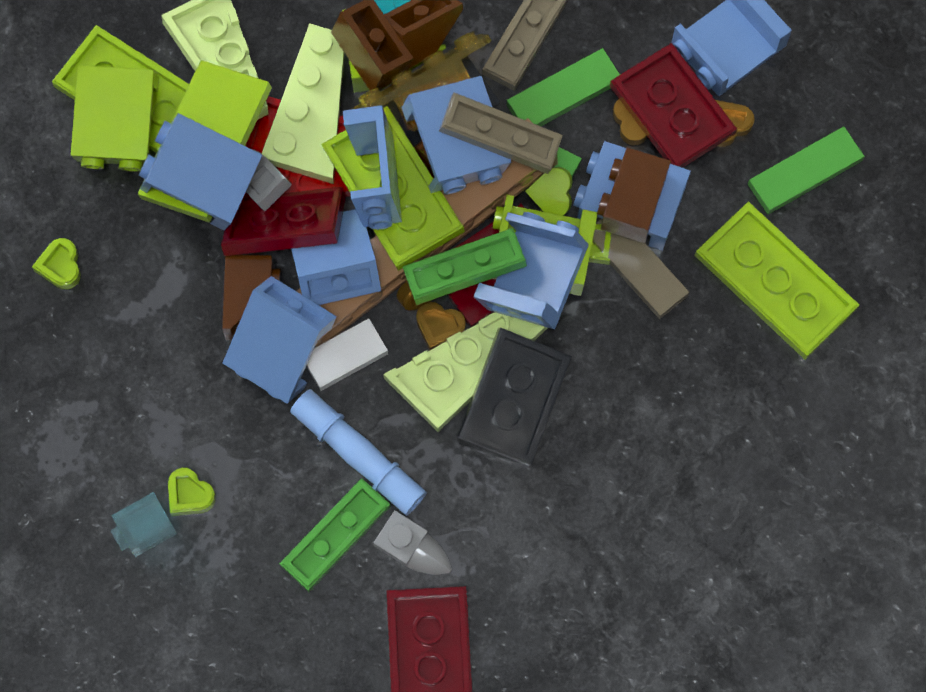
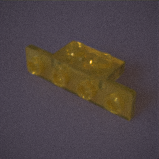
(437, 71)

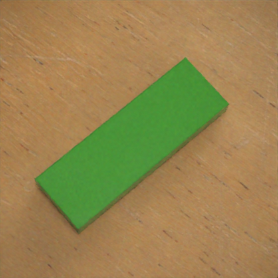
(564, 89)
(805, 170)
(464, 266)
(335, 535)

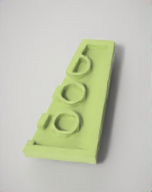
(212, 34)
(309, 108)
(445, 378)

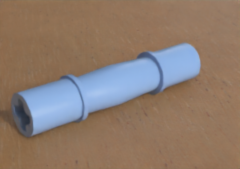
(358, 452)

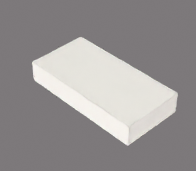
(345, 354)

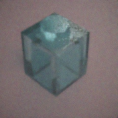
(142, 525)

